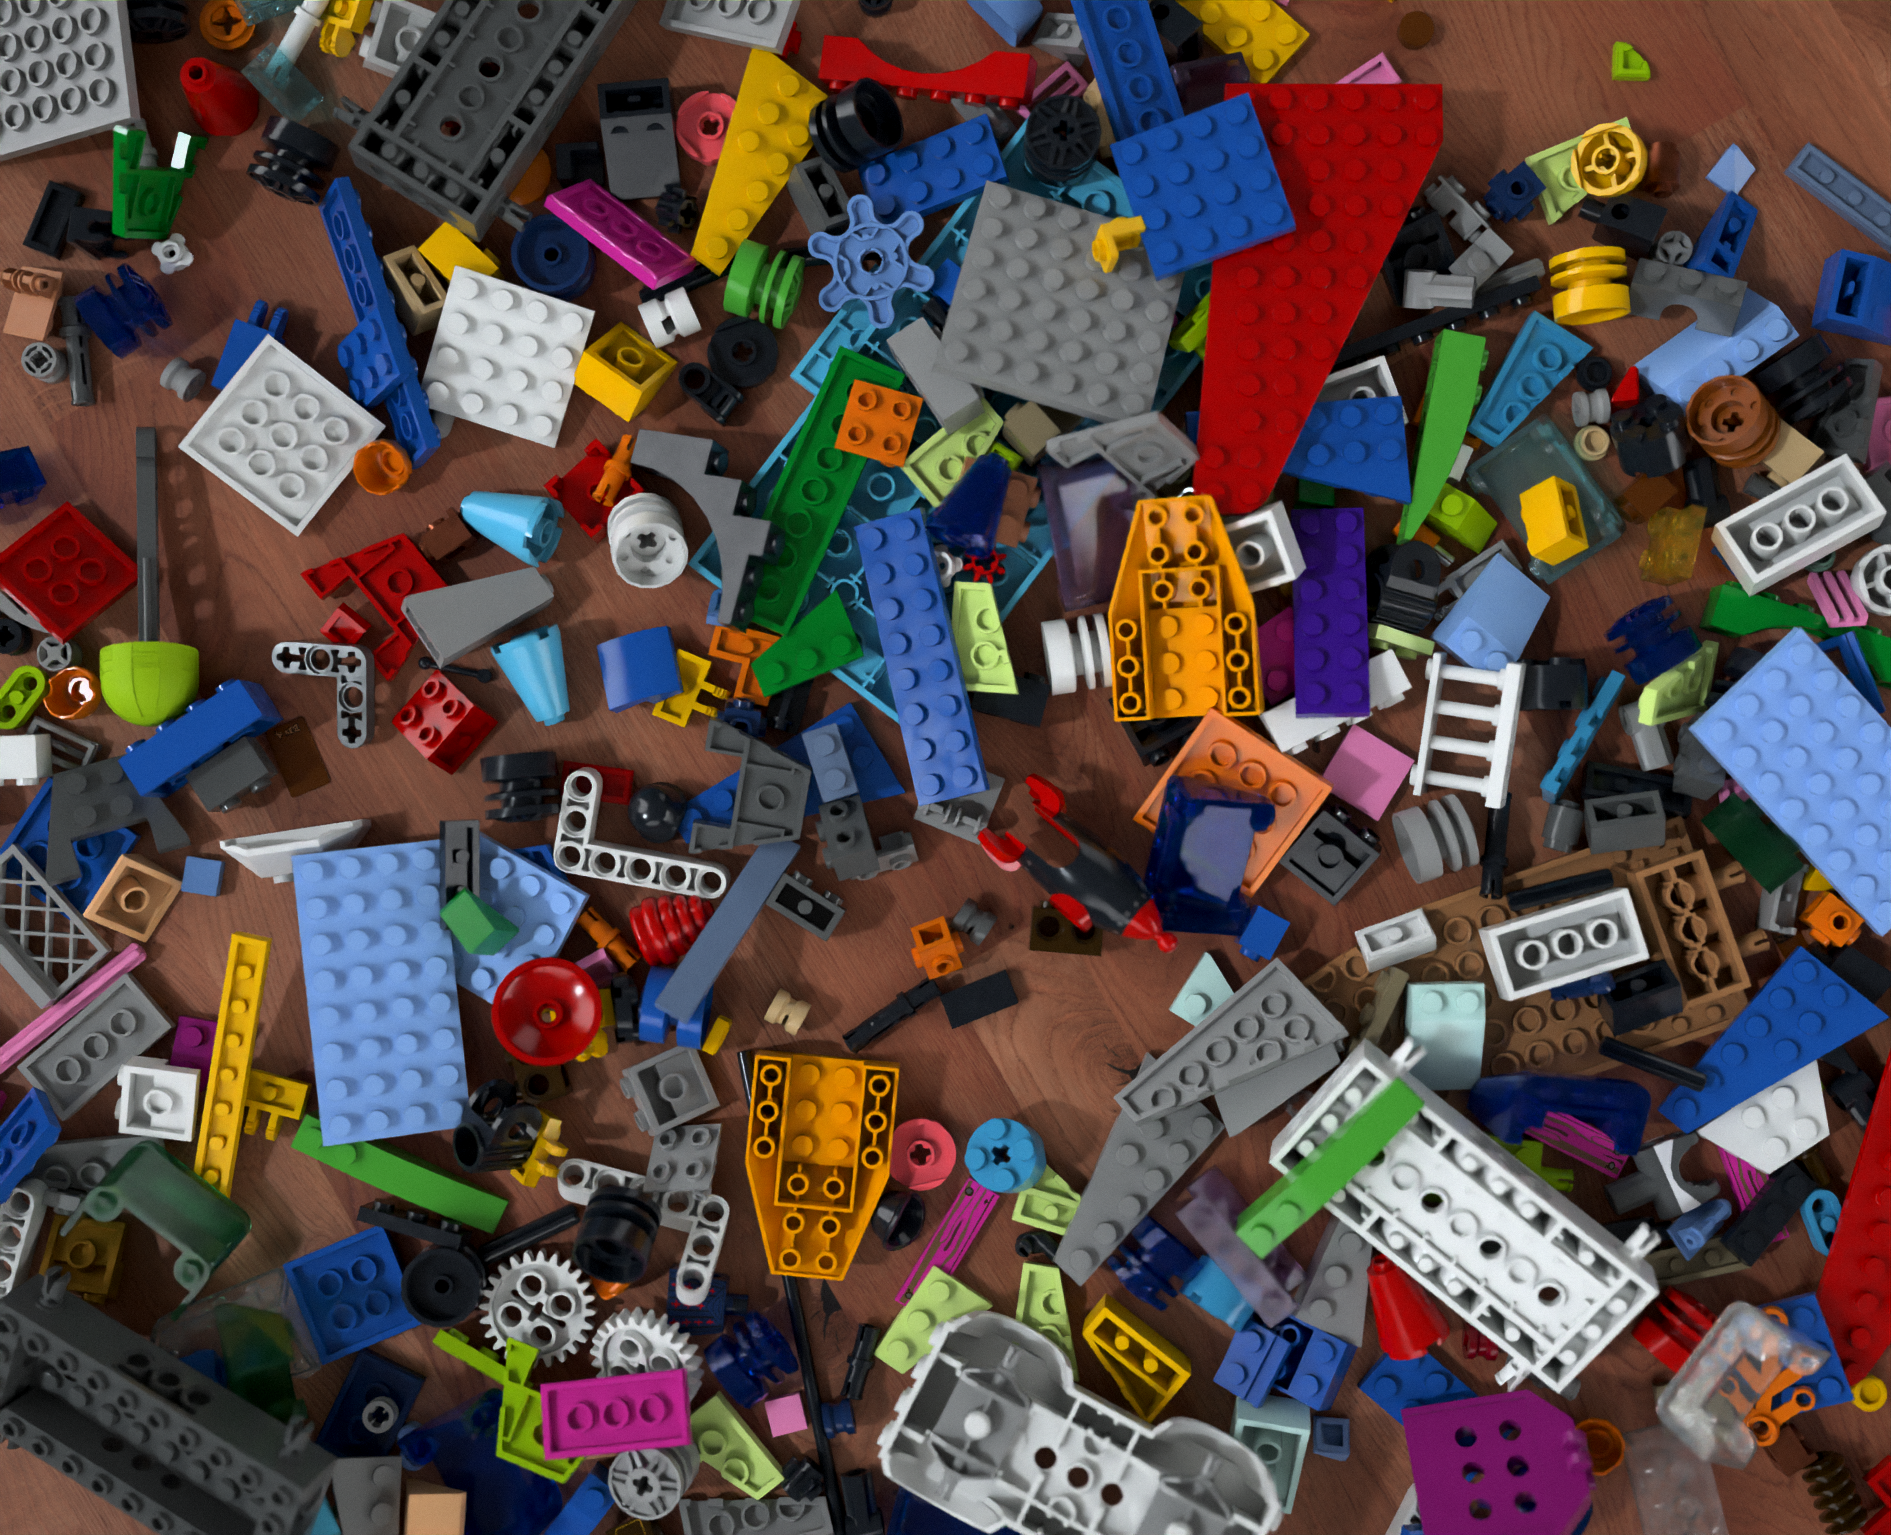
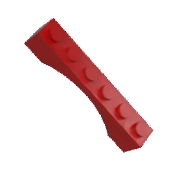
(997, 78)

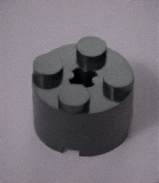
(1651, 437)
(1555, 684)

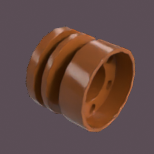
(1732, 421)

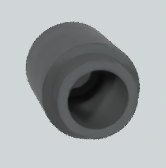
(1562, 826)

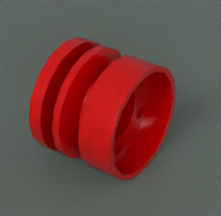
(1679, 1331)

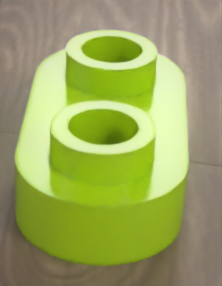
(19, 695)

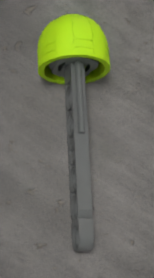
(148, 678)

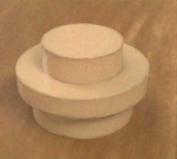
(1591, 443)

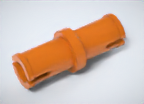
(616, 472)
(608, 939)

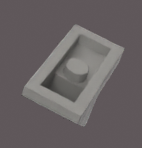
(1061, 38)
(1482, 257)

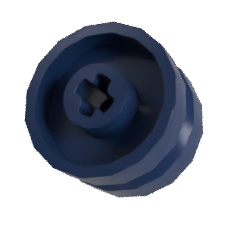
(543, 241)

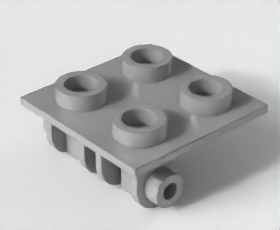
(965, 814)
(684, 1160)

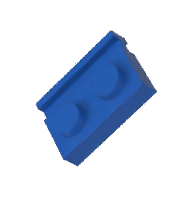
(1253, 1362)

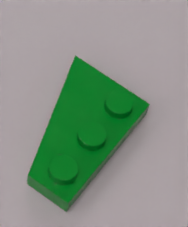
(812, 648)

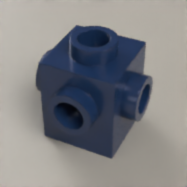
(1513, 193)
(744, 711)

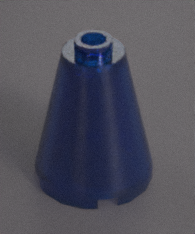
(973, 507)

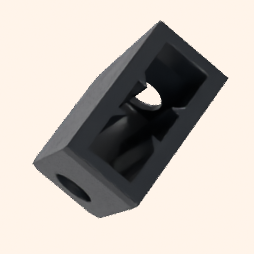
(1178, 31)
(1624, 223)
(1855, 969)

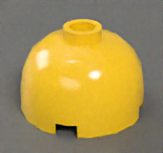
(1609, 160)

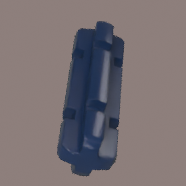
(1598, 984)

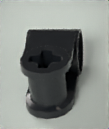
(715, 396)

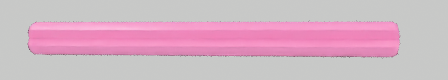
(70, 1005)

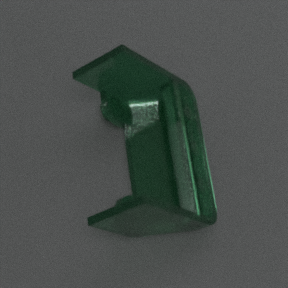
(175, 1206)
(257, 1359)

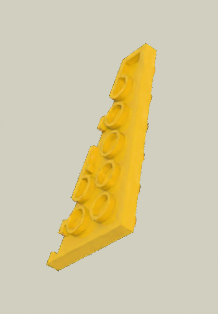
(757, 156)

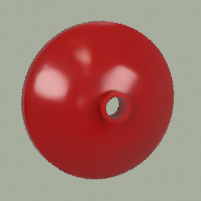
(543, 987)

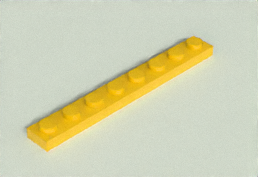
(232, 1059)

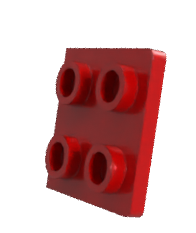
(443, 723)

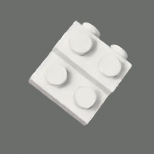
(394, 34)
(157, 1099)

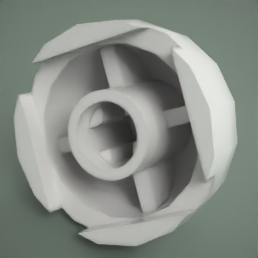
(1872, 580)

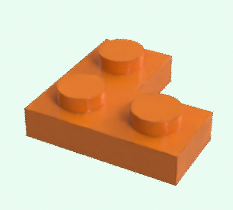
(743, 649)

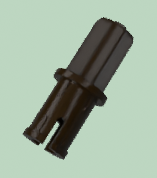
(1815, 1166)

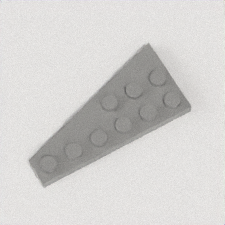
(1247, 1035)
(1130, 1179)

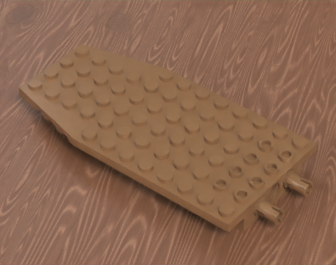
(1679, 922)

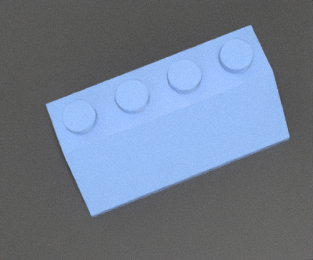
(1699, 356)

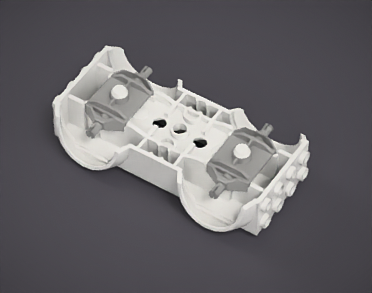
(989, 1405)

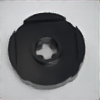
(753, 335)
(624, 999)

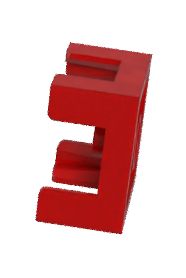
(578, 485)

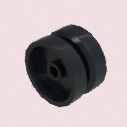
(432, 1300)

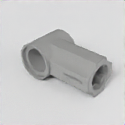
(1428, 289)
(1649, 741)

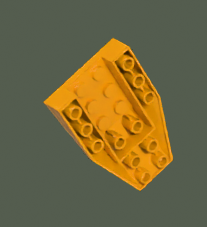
(1182, 617)
(818, 1156)

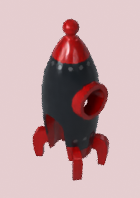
(1092, 890)

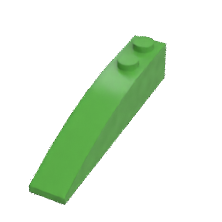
(1443, 422)
(1327, 1168)
(404, 1176)

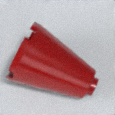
(219, 97)
(1403, 1311)

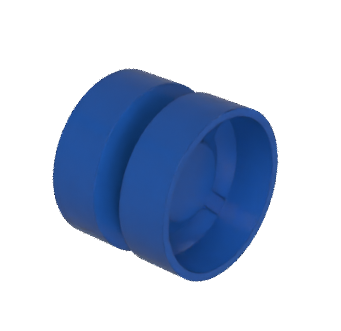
(656, 1024)

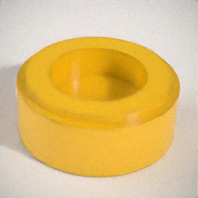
(1869, 1393)

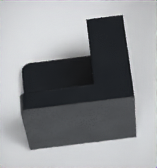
(579, 163)

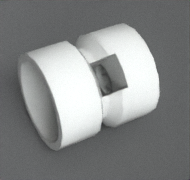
(681, 311)

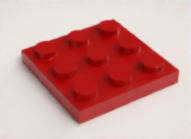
(66, 572)

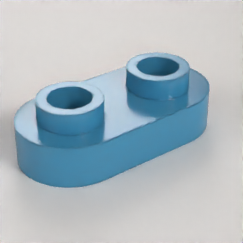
(1822, 1219)

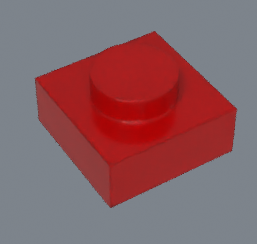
(345, 626)

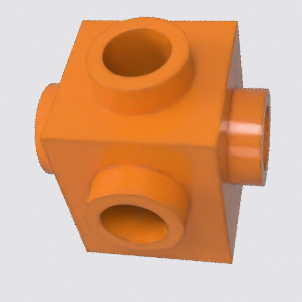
(1820, 917)
(936, 948)

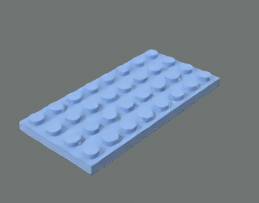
(1814, 766)
(380, 992)

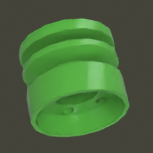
(766, 284)

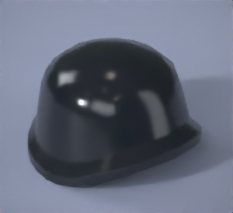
(657, 811)
(898, 1219)

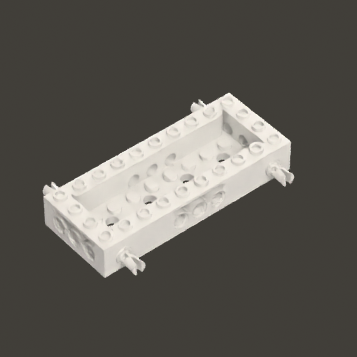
(1484, 1198)

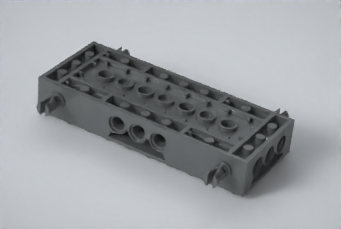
(500, 117)
(148, 1425)

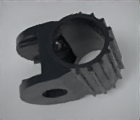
(1393, 590)
(482, 1137)

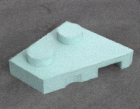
(1201, 992)

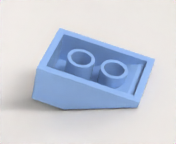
(1492, 618)

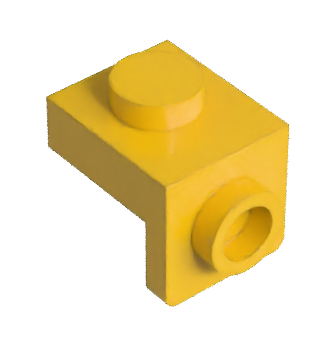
(1116, 236)

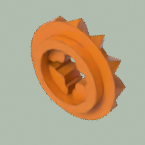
(215, 14)

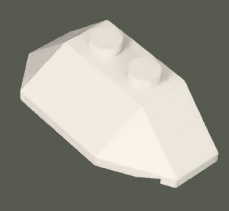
(271, 853)

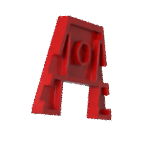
(386, 576)

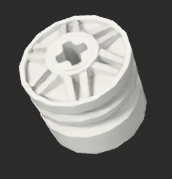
(647, 540)
(1076, 654)

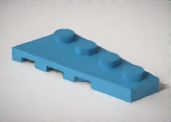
(1531, 369)
(1588, 725)

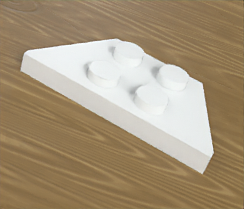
(1774, 1122)

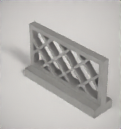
(15, 952)

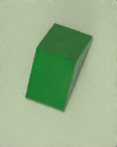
(477, 924)

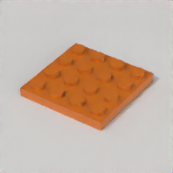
(1238, 757)

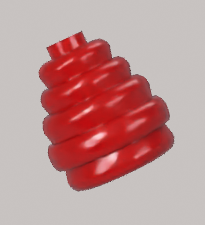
(669, 926)

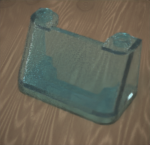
(1529, 459)

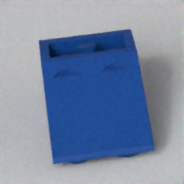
(1855, 297)
(1314, 1363)

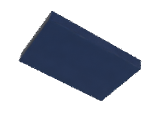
(369, 1378)

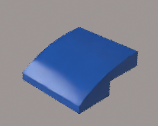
(639, 668)

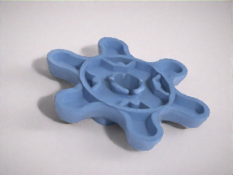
(847, 257)

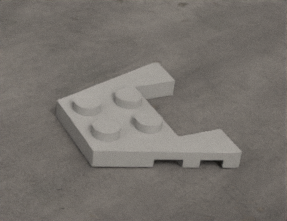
(1141, 447)

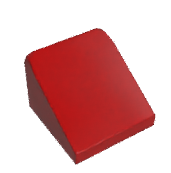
(1627, 392)

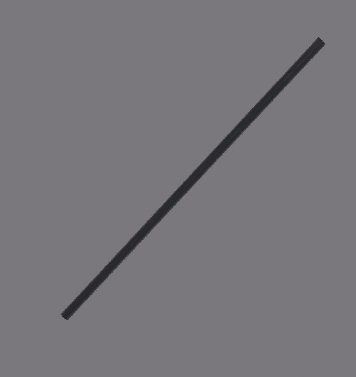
(805, 1356)

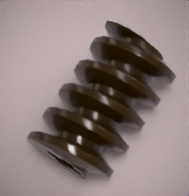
(1836, 1493)

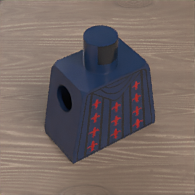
(709, 1315)

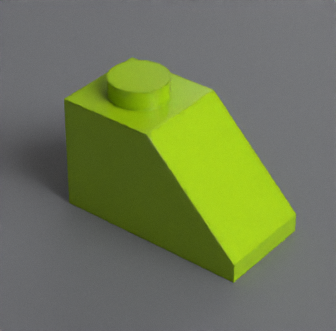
(1461, 518)

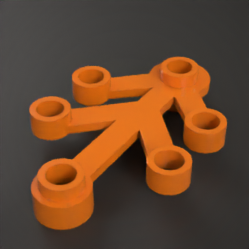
(1782, 1413)

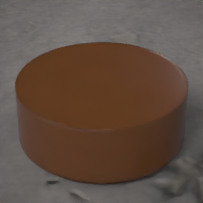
(1415, 30)

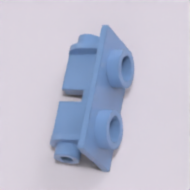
(1698, 1225)

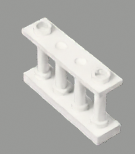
(1496, 751)

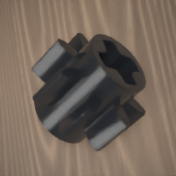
(677, 210)
(802, 1478)

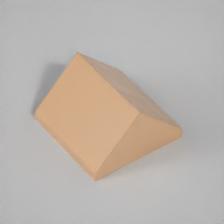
(134, 897)
(433, 1509)

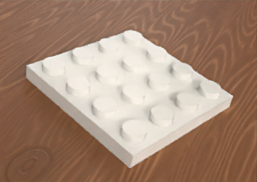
(506, 356)
(281, 435)

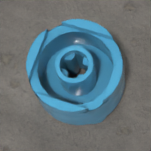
(986, 1159)
(1217, 1295)

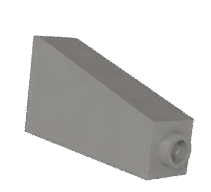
(474, 612)
(1259, 1095)

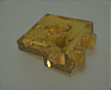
(1672, 545)

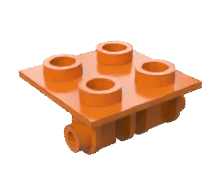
(878, 423)

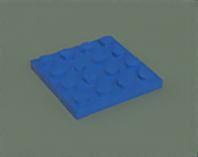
(1203, 187)

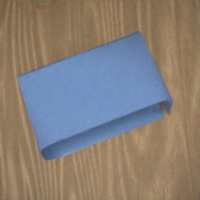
(1009, 17)

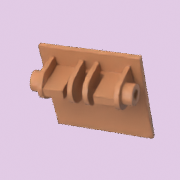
(33, 301)

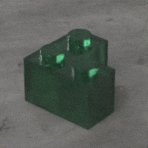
(1758, 847)

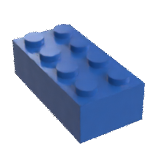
(209, 727)

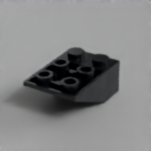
(639, 138)

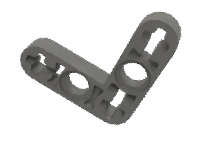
(347, 677)

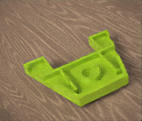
(521, 1418)

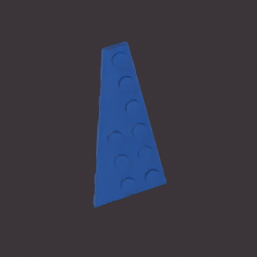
(1349, 446)
(869, 767)
(1784, 1027)

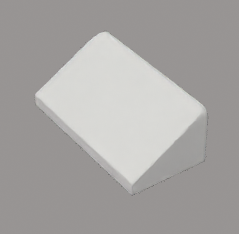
(1396, 940)

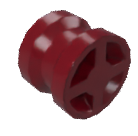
(1477, 1344)

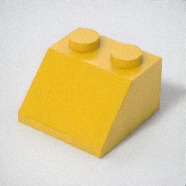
(623, 371)

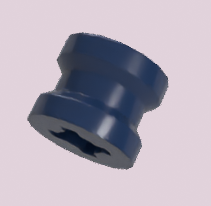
(838, 1418)

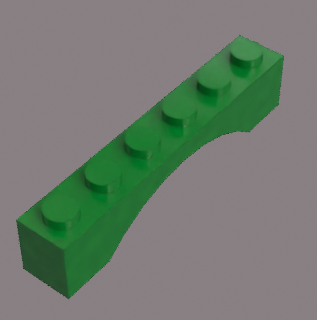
(1735, 614)

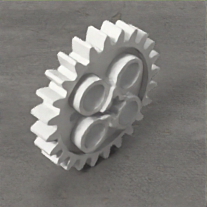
(556, 1280)
(644, 1345)

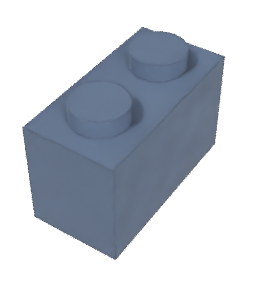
(830, 763)

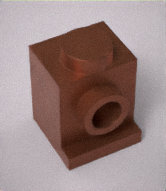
(447, 538)
(1788, 1452)

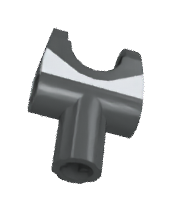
(1660, 1179)

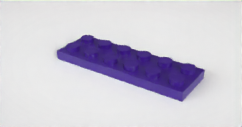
(1331, 615)

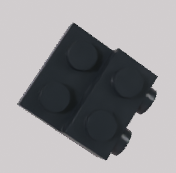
(1418, 245)
(1158, 737)
(1332, 852)

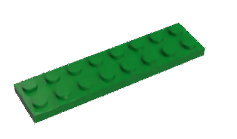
(814, 491)

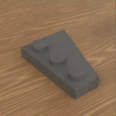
(1849, 421)

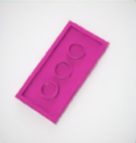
(620, 233)
(616, 1414)

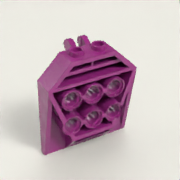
(1547, 1445)

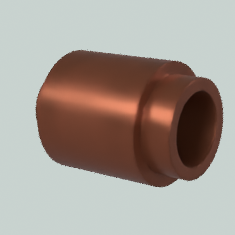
(1662, 170)

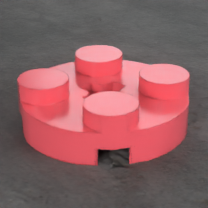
(690, 120)
(938, 1163)

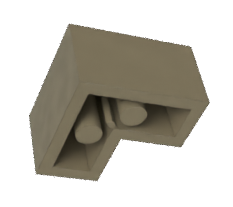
(1032, 424)

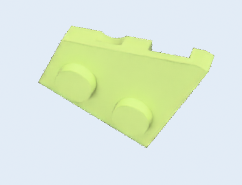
(1405, 644)
(1047, 1204)

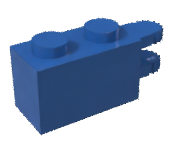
(245, 339)

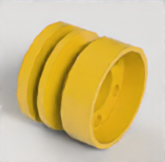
(1588, 278)

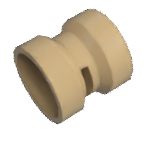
(787, 1011)

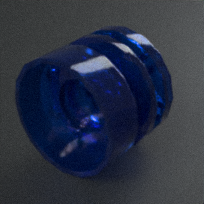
(124, 310)
(1652, 639)
(1154, 1263)
(745, 1364)

